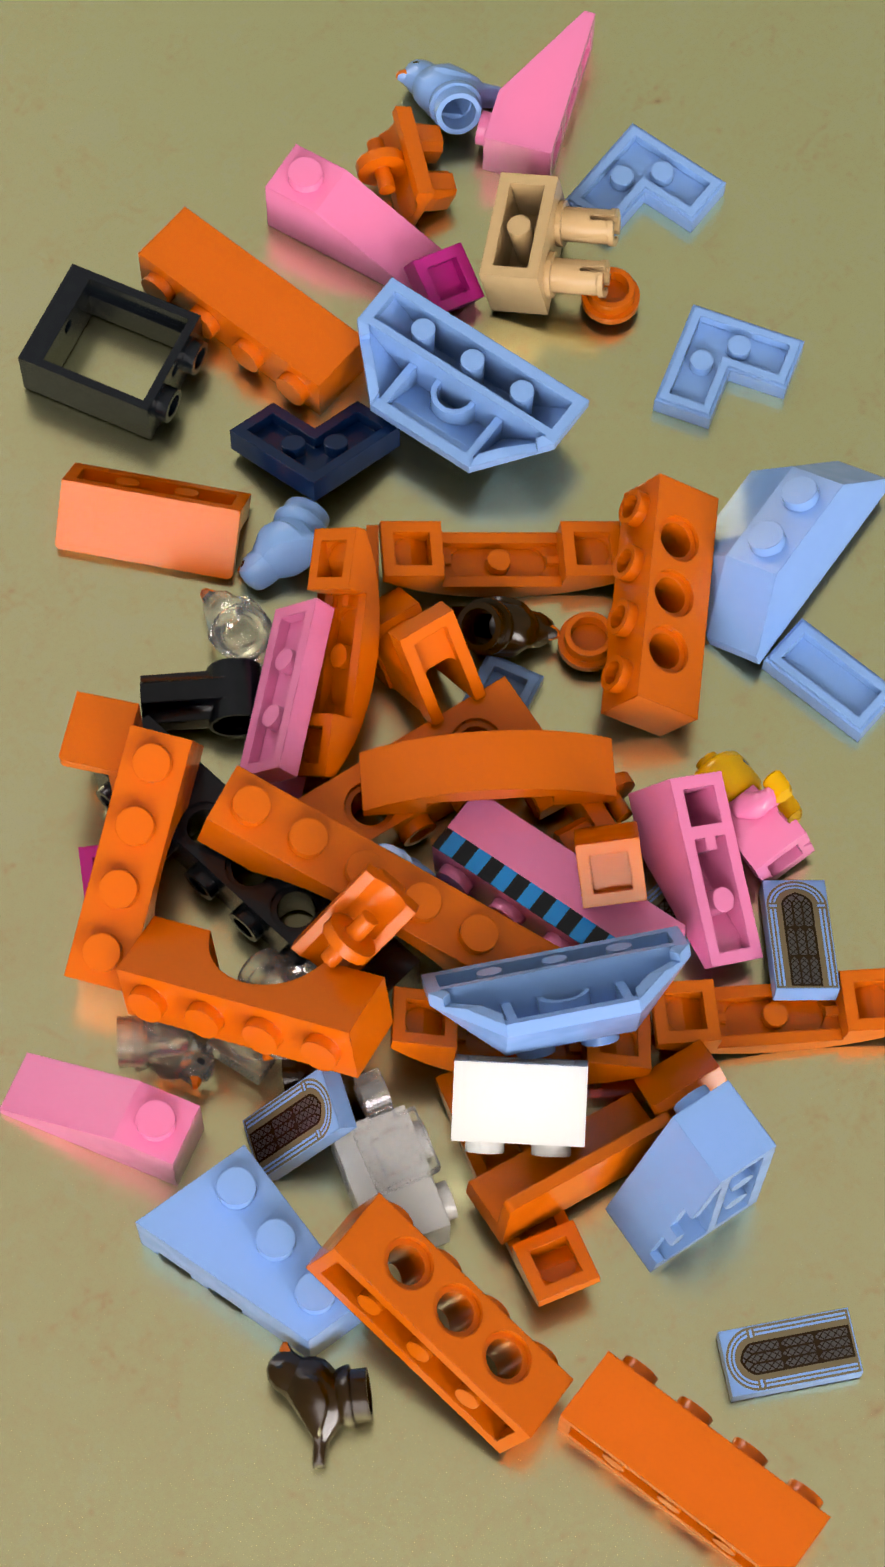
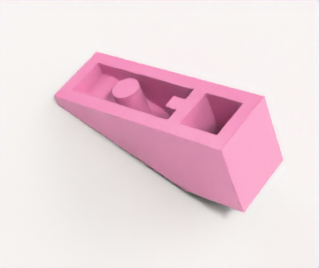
(536, 105)
(342, 218)
(698, 865)
(107, 1115)

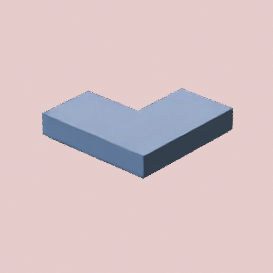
(652, 173)
(719, 351)

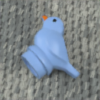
(448, 94)
(285, 544)

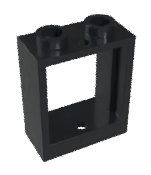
(88, 294)

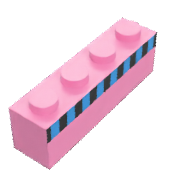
(531, 879)

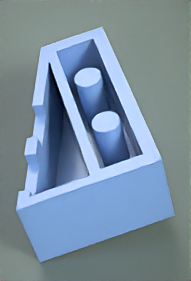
(693, 1175)
(251, 1249)

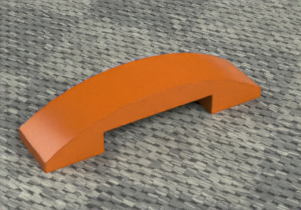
(498, 563)
(347, 575)
(487, 767)
(750, 1022)
(435, 1040)
(548, 1255)

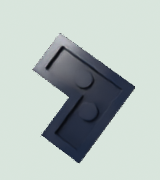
(317, 457)

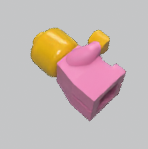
(762, 819)

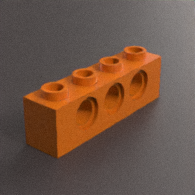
(659, 606)
(342, 794)
(406, 1319)

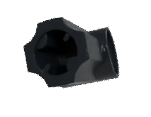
(210, 699)

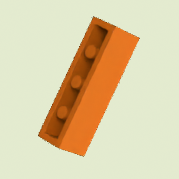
(252, 311)
(690, 1468)

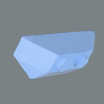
(458, 385)
(778, 545)
(561, 993)

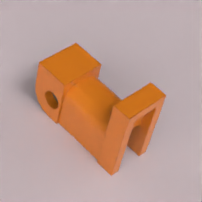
(417, 641)

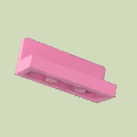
(287, 694)

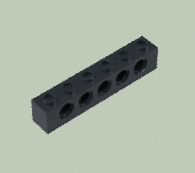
(259, 907)

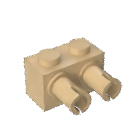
(525, 243)

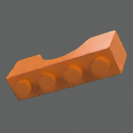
(140, 822)
(318, 1019)

